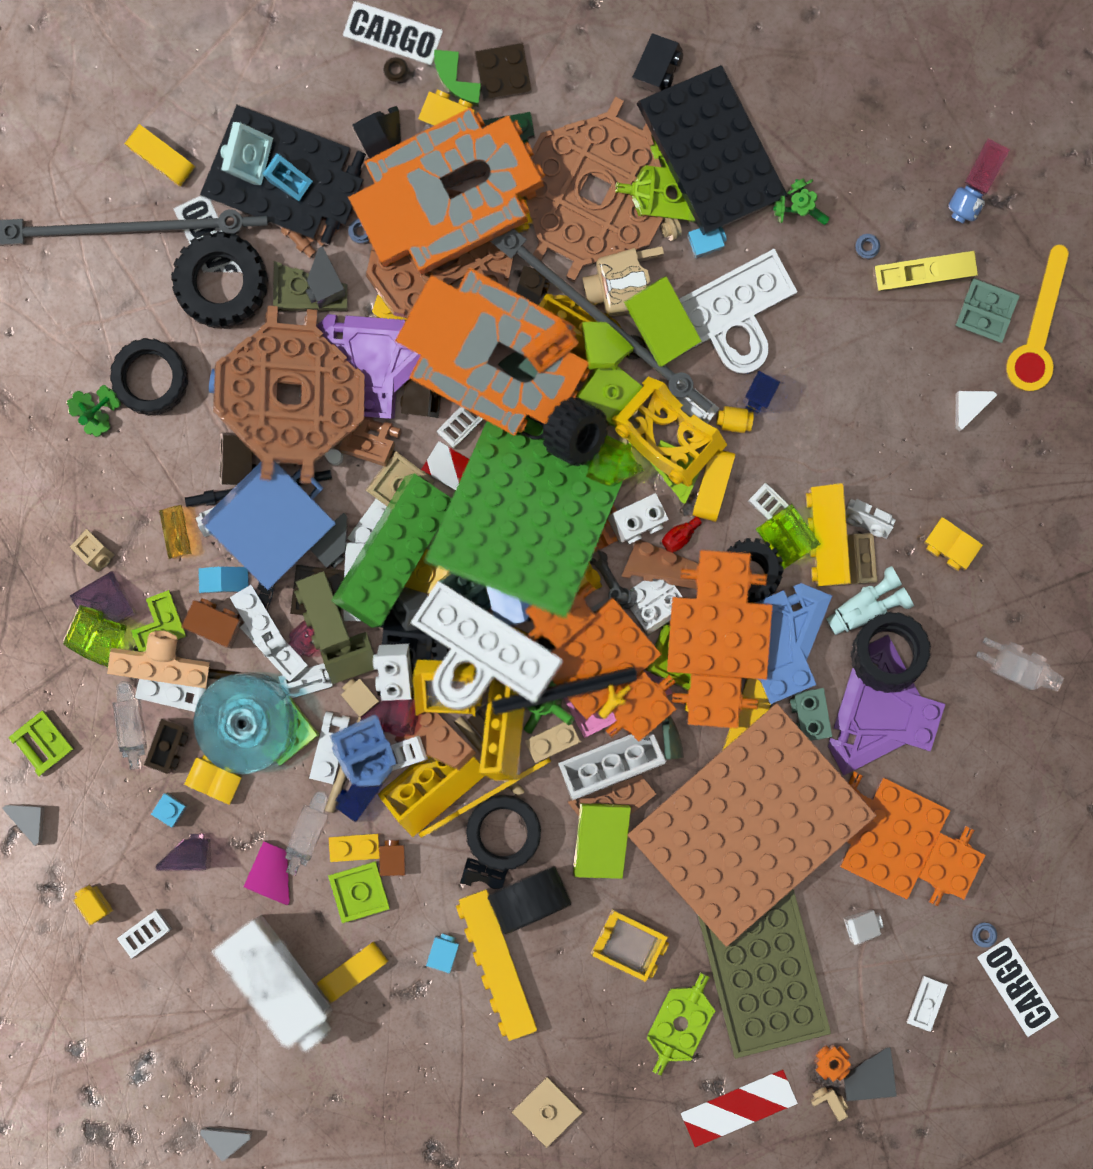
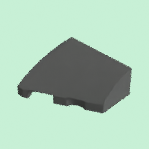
(872, 1078)

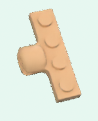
(159, 663)

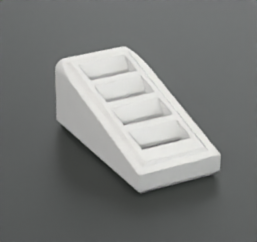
(461, 435)
(773, 495)
(417, 748)
(160, 921)

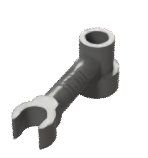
(624, 597)

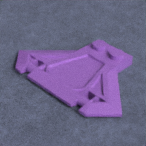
(373, 350)
(880, 718)

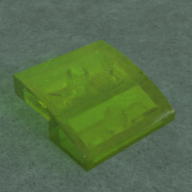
(788, 535)
(93, 636)

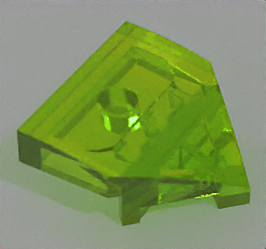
(613, 463)

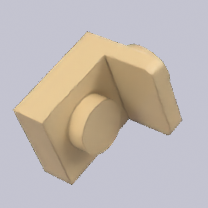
(92, 551)

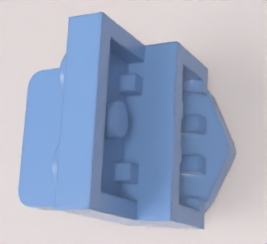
(364, 752)

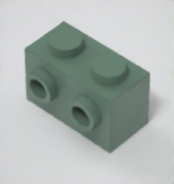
(812, 713)

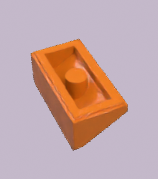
(550, 346)

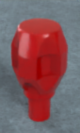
(680, 535)

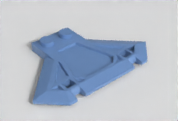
(792, 640)

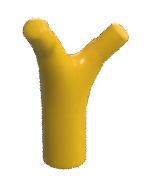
(613, 701)

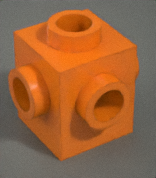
(825, 1056)

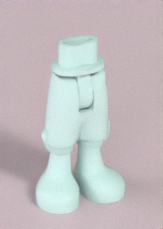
(864, 605)

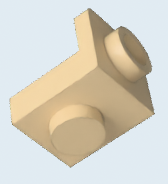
(837, 1105)

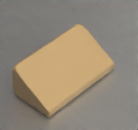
(861, 558)

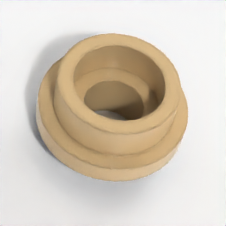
(671, 228)

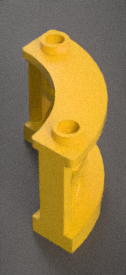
(664, 400)

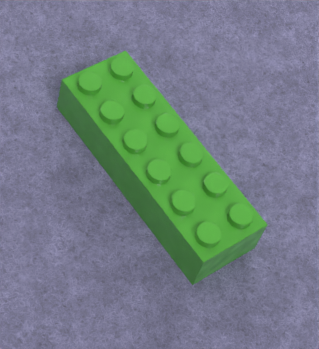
(392, 550)

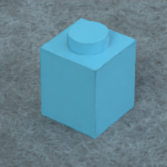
(708, 243)
(169, 810)
(443, 953)

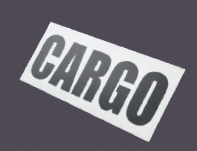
(392, 33)
(202, 209)
(1018, 987)

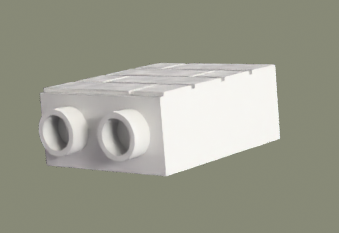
(291, 1016)

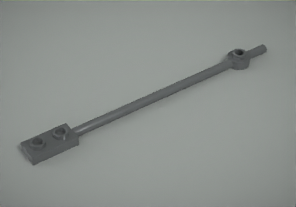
(14, 230)
(512, 243)

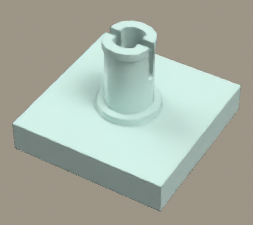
(246, 153)

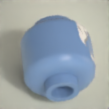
(966, 204)

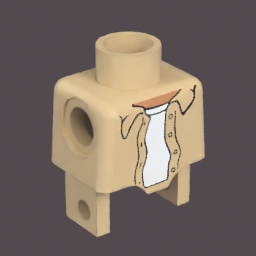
(618, 279)

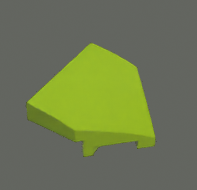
(604, 345)

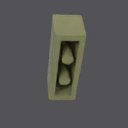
(322, 613)

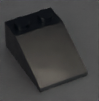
(419, 642)

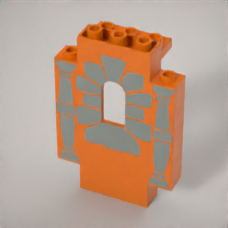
(410, 208)
(456, 337)

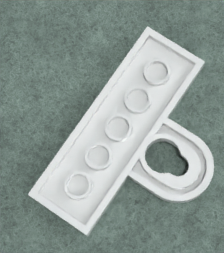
(735, 302)
(487, 644)

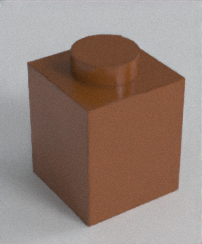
(392, 858)

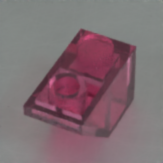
(395, 716)

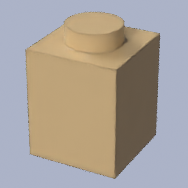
(359, 696)

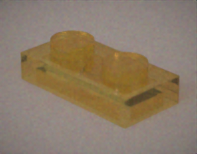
(175, 531)

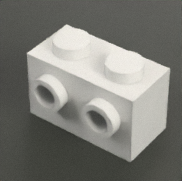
(638, 518)
(394, 672)

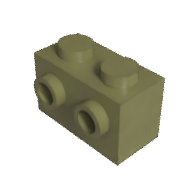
(350, 660)

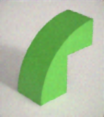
(447, 71)

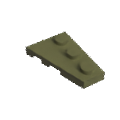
(290, 292)

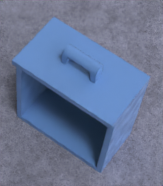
(268, 523)

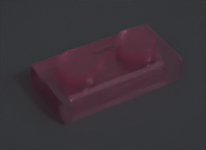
(987, 166)

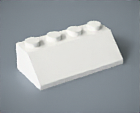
(610, 764)

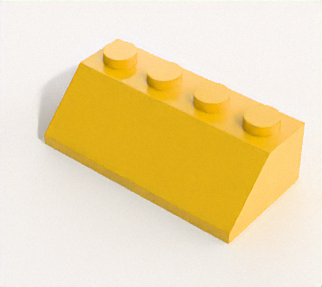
(829, 528)
(427, 791)

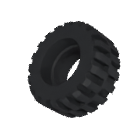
(208, 248)

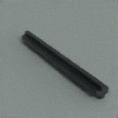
(567, 690)

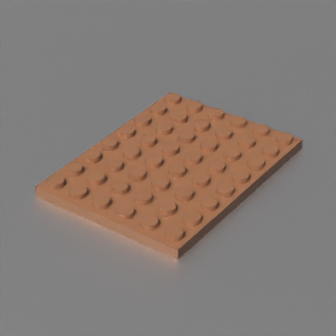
(751, 824)

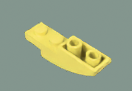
(926, 270)

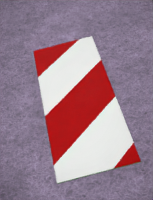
(446, 465)
(739, 1108)

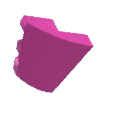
(269, 873)

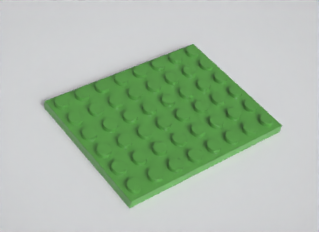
(523, 520)

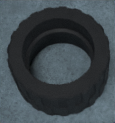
(128, 355)
(906, 628)
(503, 862)
(529, 900)

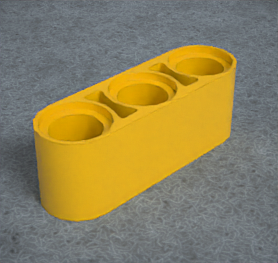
(159, 155)
(713, 485)
(352, 972)

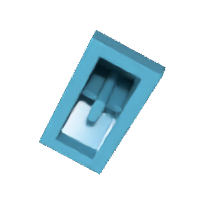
(287, 177)
(223, 579)

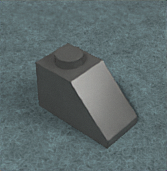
(323, 281)
(332, 544)
(407, 606)

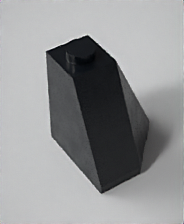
(379, 131)

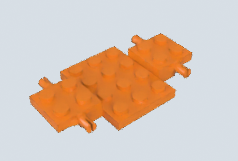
(719, 638)
(602, 644)
(907, 845)

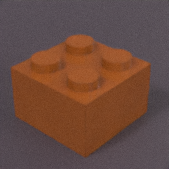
(213, 624)

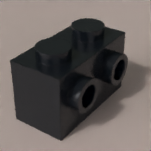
(658, 64)

